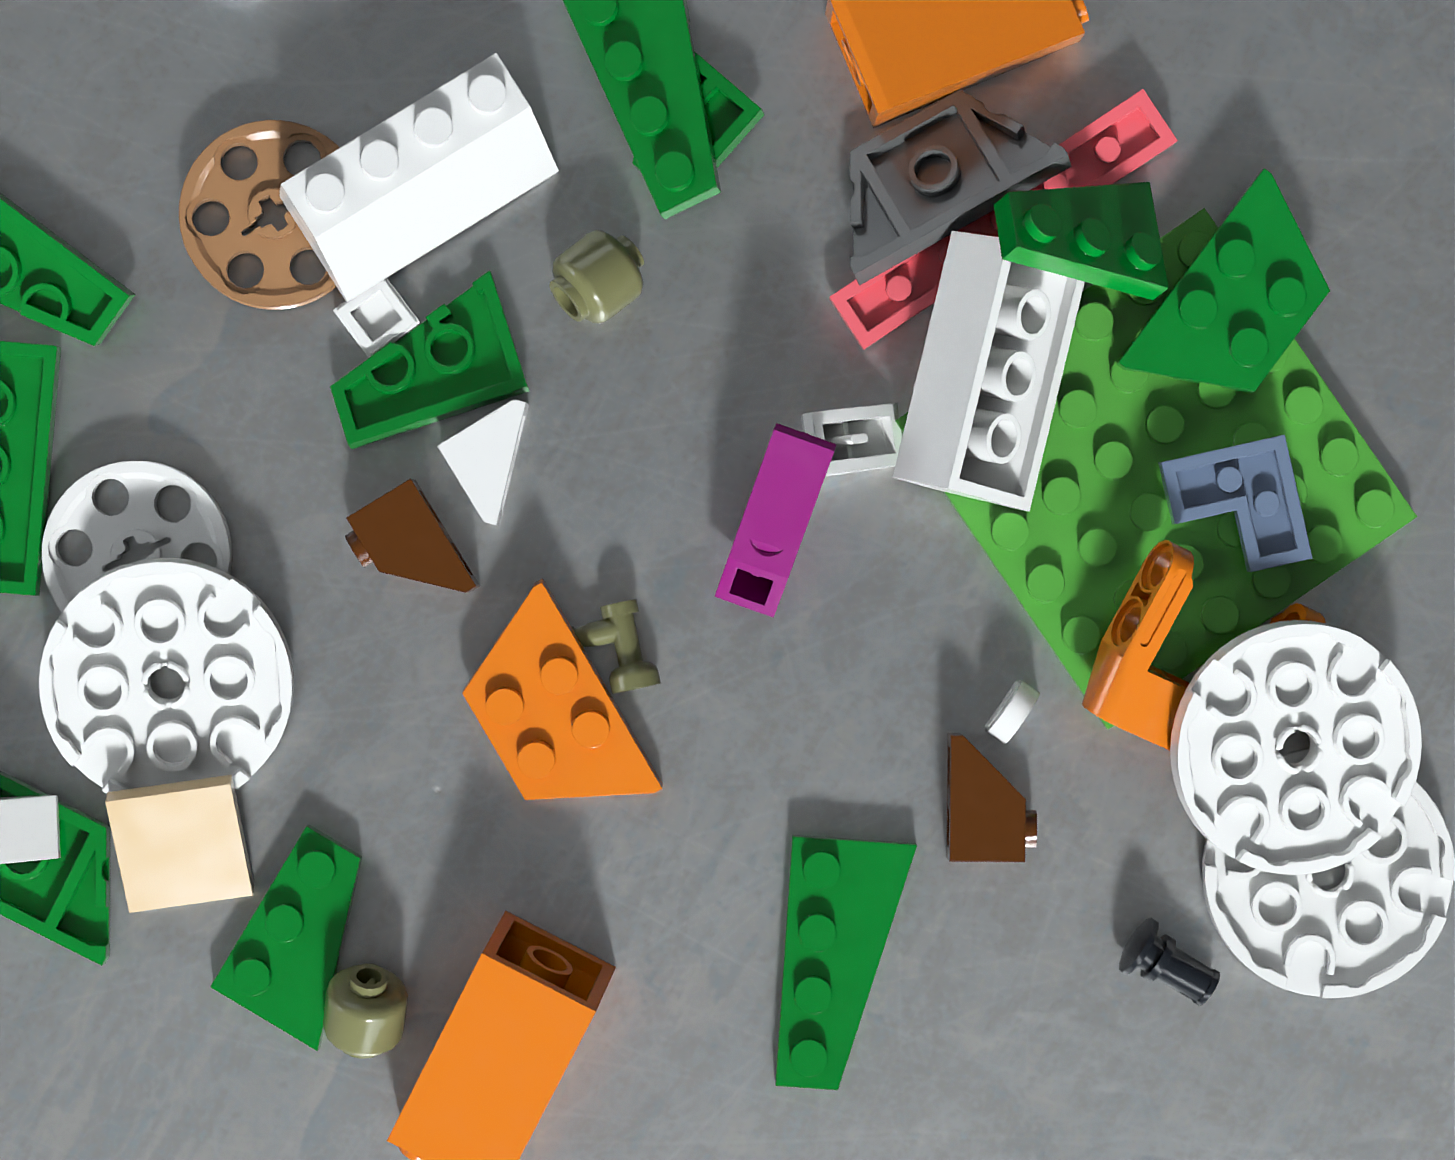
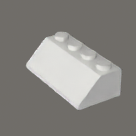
(419, 177)
(988, 375)

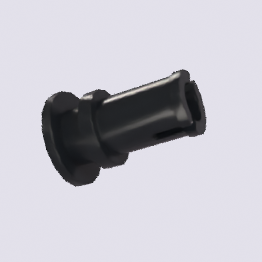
(1164, 961)

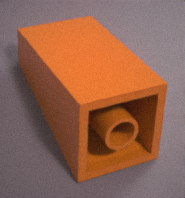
(927, 49)
(502, 1047)

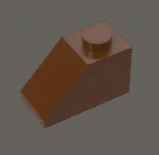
(408, 540)
(984, 810)

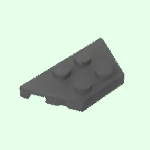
(937, 178)

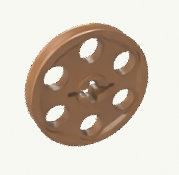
(243, 201)

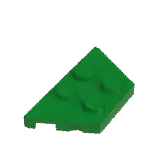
(1236, 299)
(65, 895)

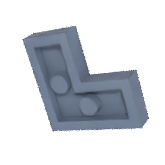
(1253, 483)

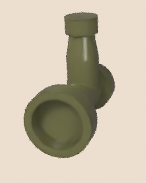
(620, 628)

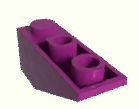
(775, 520)

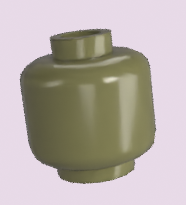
(597, 277)
(365, 1010)

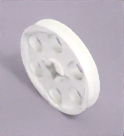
(140, 520)

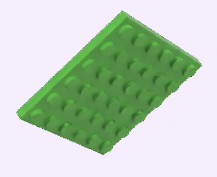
(1105, 501)

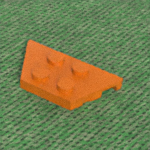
(554, 711)

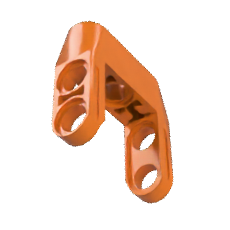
(1123, 682)

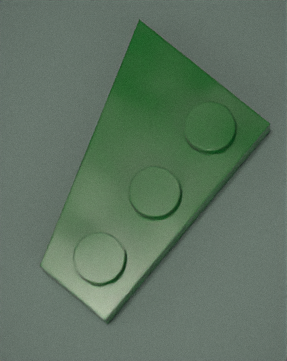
(1086, 234)
(295, 939)

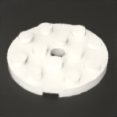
(176, 617)
(1244, 709)
(1345, 936)

